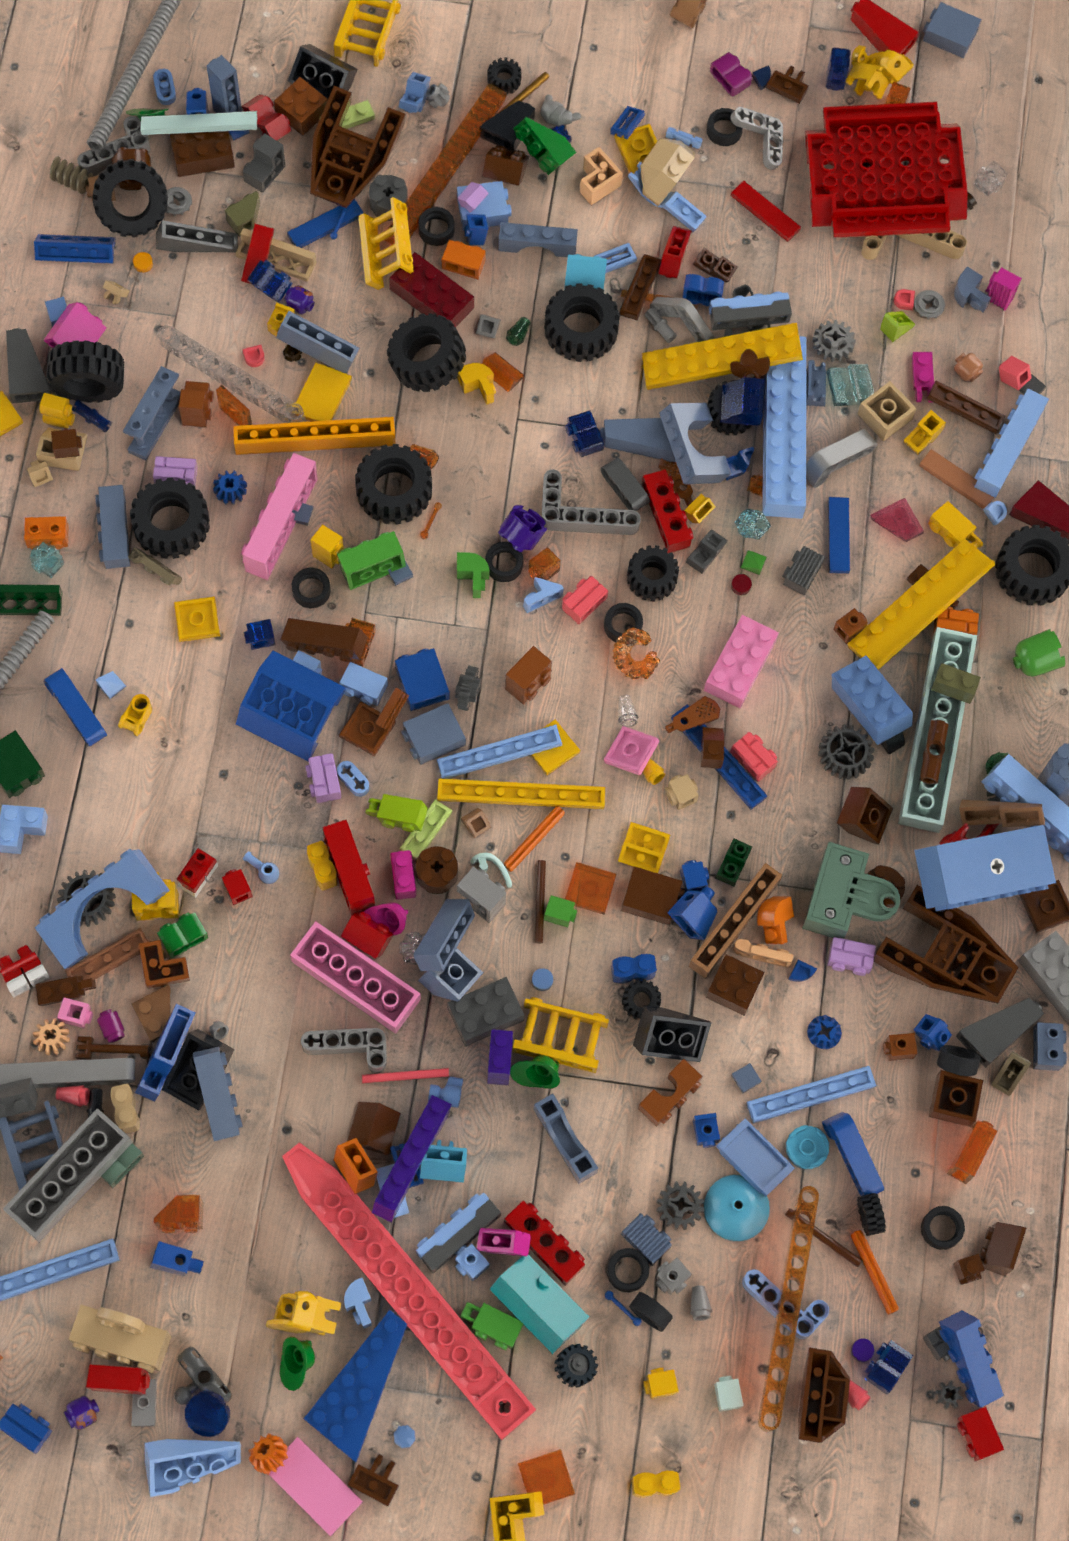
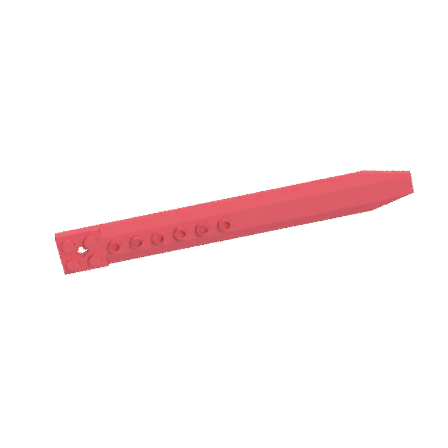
(408, 1291)

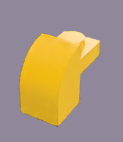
(479, 377)

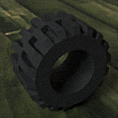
(714, 406)
(652, 558)

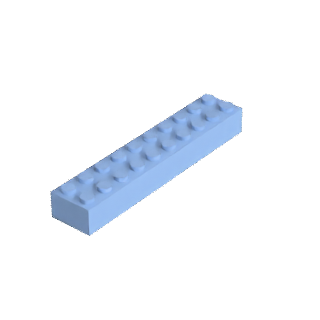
(785, 439)

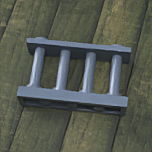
(153, 413)
(16, 1148)

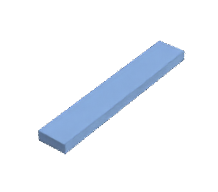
(499, 752)
(811, 1094)
(58, 1269)

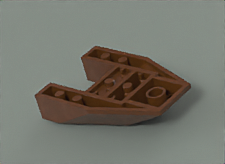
(347, 160)
(959, 959)

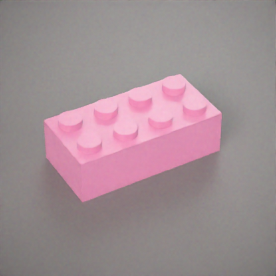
(741, 661)

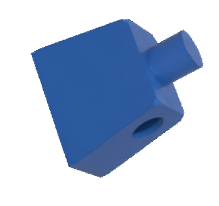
(197, 102)
(695, 913)
(165, 1257)

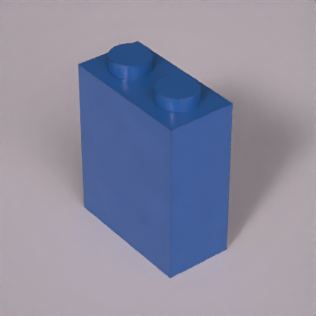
(422, 679)

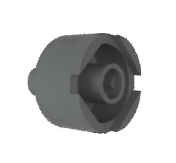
(383, 189)

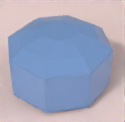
(404, 1436)

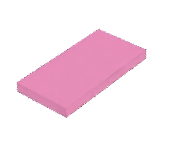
(316, 1487)

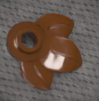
(750, 364)

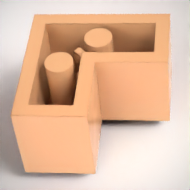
(602, 176)

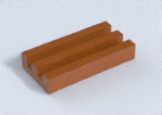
(392, 709)

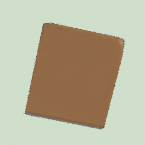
(476, 822)

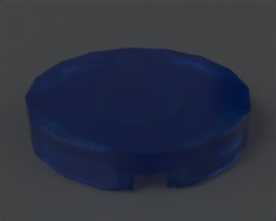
(207, 1414)

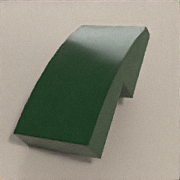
(733, 862)

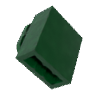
(17, 766)

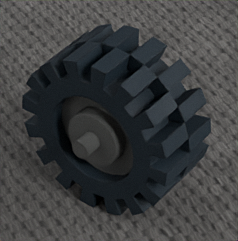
(576, 1365)

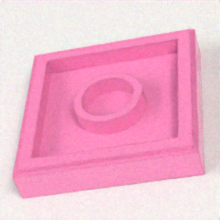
(631, 750)

